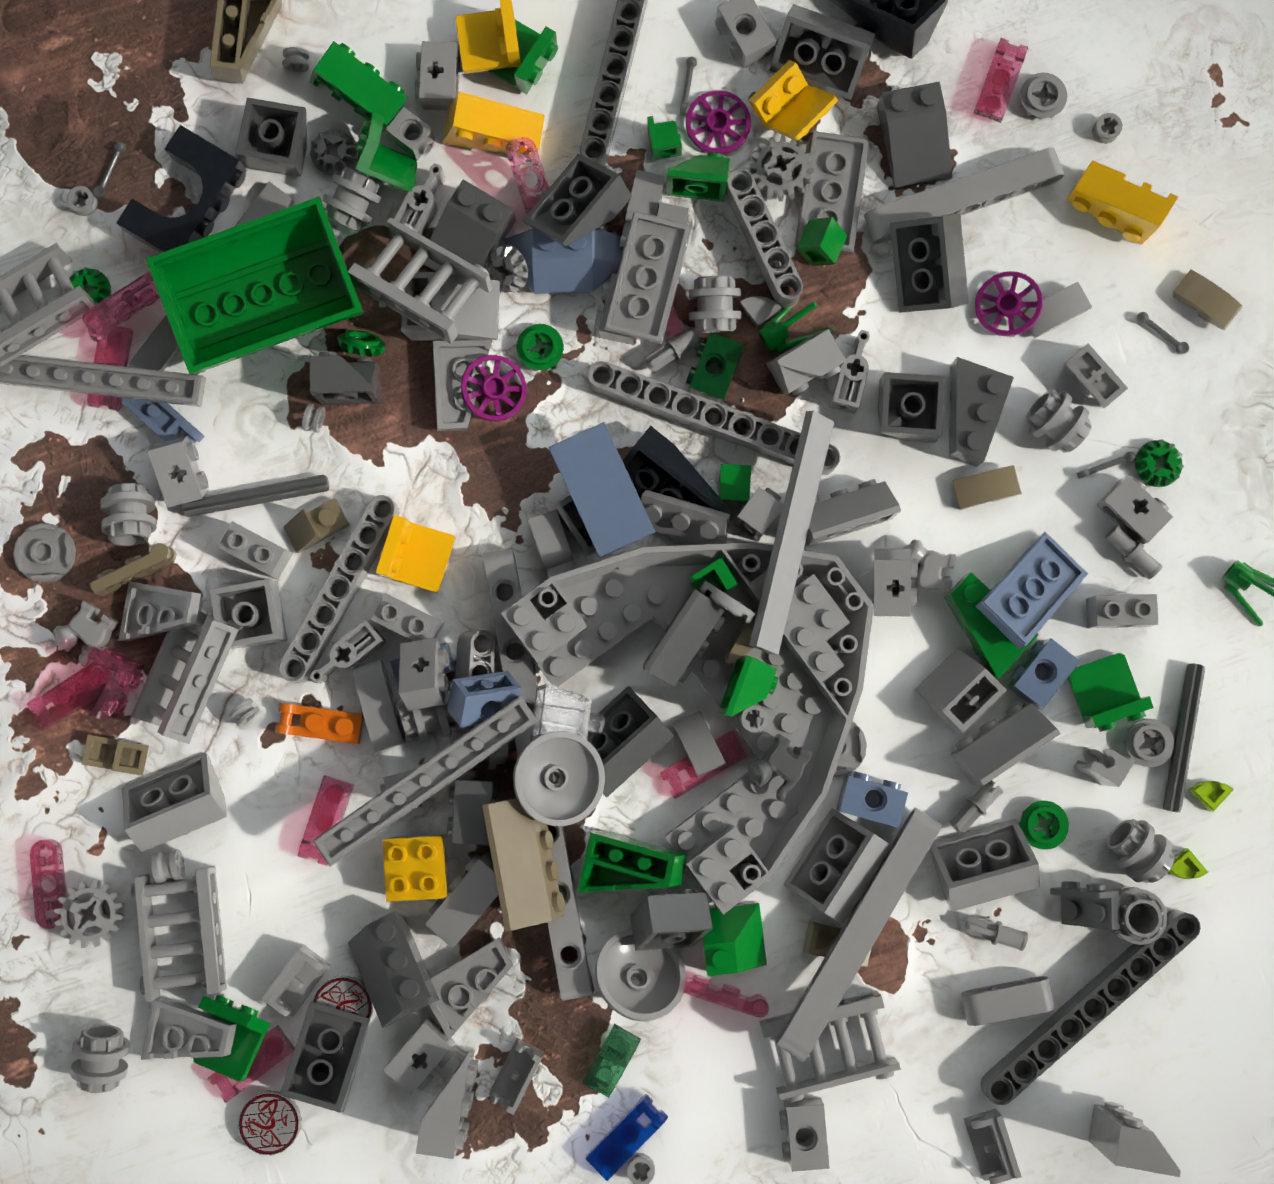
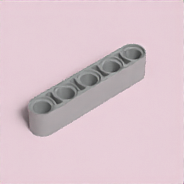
(763, 225)

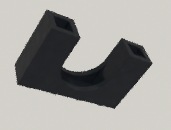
(219, 178)

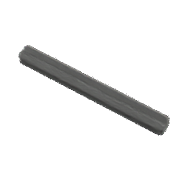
(256, 495)
(1184, 738)

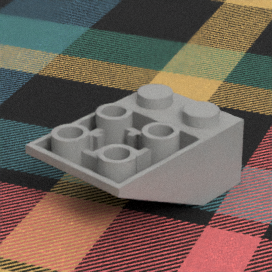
(475, 319)
(443, 1125)

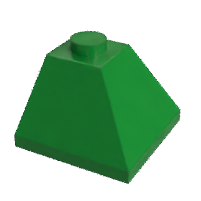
(699, 178)
(747, 685)
(734, 941)

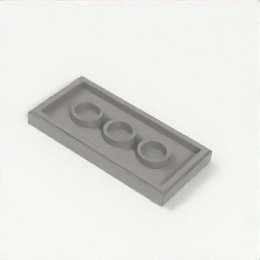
(835, 183)
(647, 277)

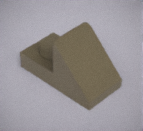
(316, 525)

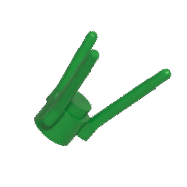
(775, 332)
(1242, 576)

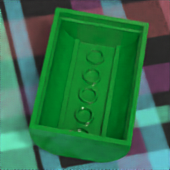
(254, 286)

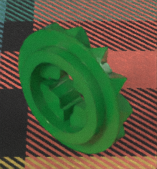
(94, 279)
(527, 341)
(361, 343)
(1145, 463)
(1057, 828)

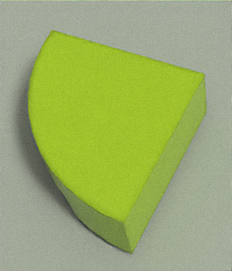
(1211, 793)
(1187, 866)

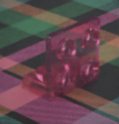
(125, 677)

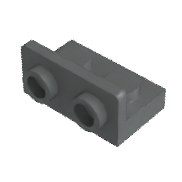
(1089, 905)

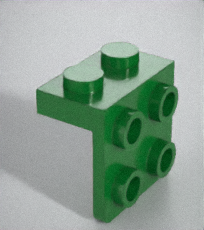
(534, 55)
(380, 161)
(1107, 692)
(247, 1038)

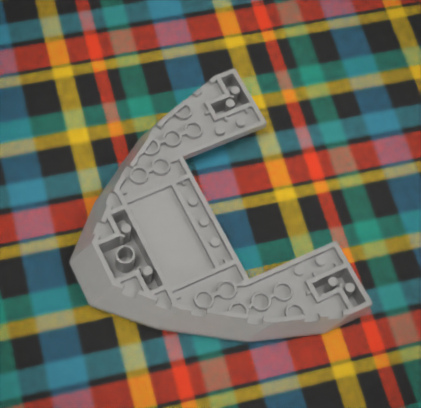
(820, 672)

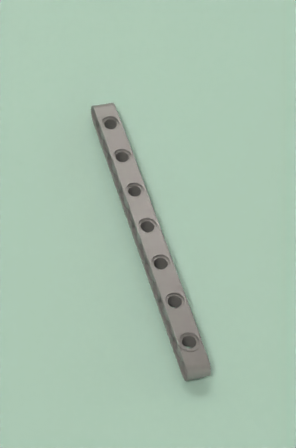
(565, 931)

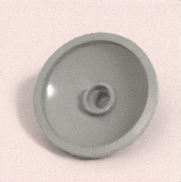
(578, 780)
(659, 975)

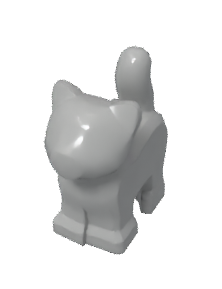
(930, 568)
(87, 629)

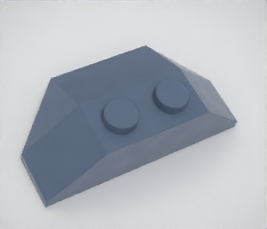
(569, 268)

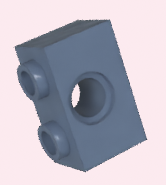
(1058, 665)
(481, 696)
(887, 811)

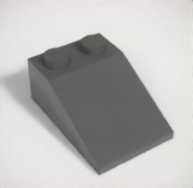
(915, 134)
(578, 201)
(472, 226)
(325, 1057)

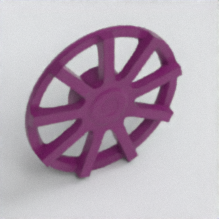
(718, 122)
(1009, 304)
(493, 388)

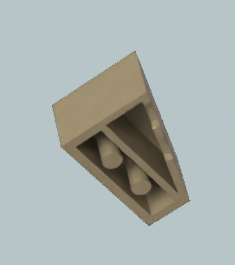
(239, 36)

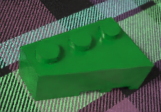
(358, 84)
(988, 642)
(627, 863)

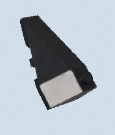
(897, 24)
(662, 468)

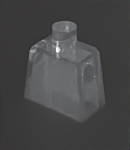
(564, 711)

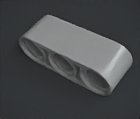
(470, 658)
(378, 705)
(1008, 1001)

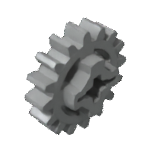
(791, 162)
(102, 920)

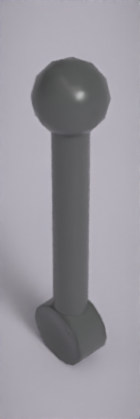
(691, 62)
(99, 191)
(1181, 348)
(1128, 457)

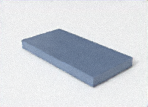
(602, 490)
(1032, 590)

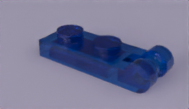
(625, 1138)

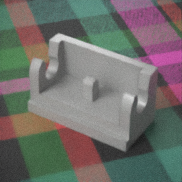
(1096, 375)
(1108, 769)
(296, 981)
(515, 1075)
(992, 1147)

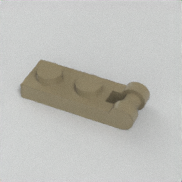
(134, 569)

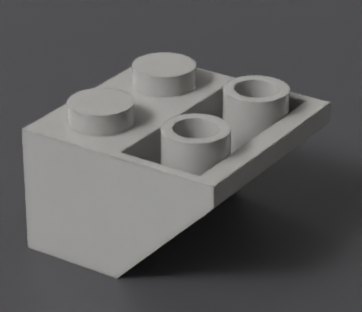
(960, 690)

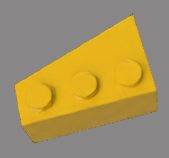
(489, 124)
(1120, 203)

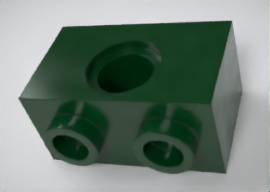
(717, 350)

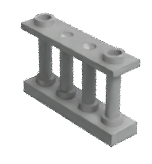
(418, 308)
(49, 318)
(195, 683)
(209, 944)
(865, 1005)

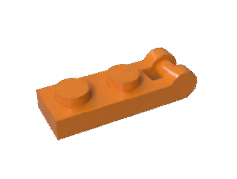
(320, 723)

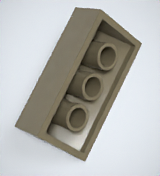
(522, 866)

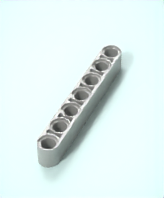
(969, 192)
(326, 596)

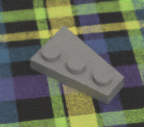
(685, 521)
(156, 610)
(468, 983)
(185, 1032)

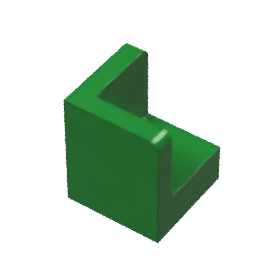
(664, 139)
(822, 241)
(735, 483)
(716, 574)

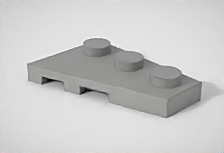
(449, 366)

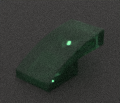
(611, 1060)

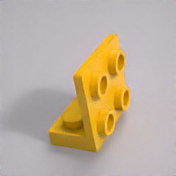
(488, 39)
(790, 104)
(415, 554)
(414, 868)

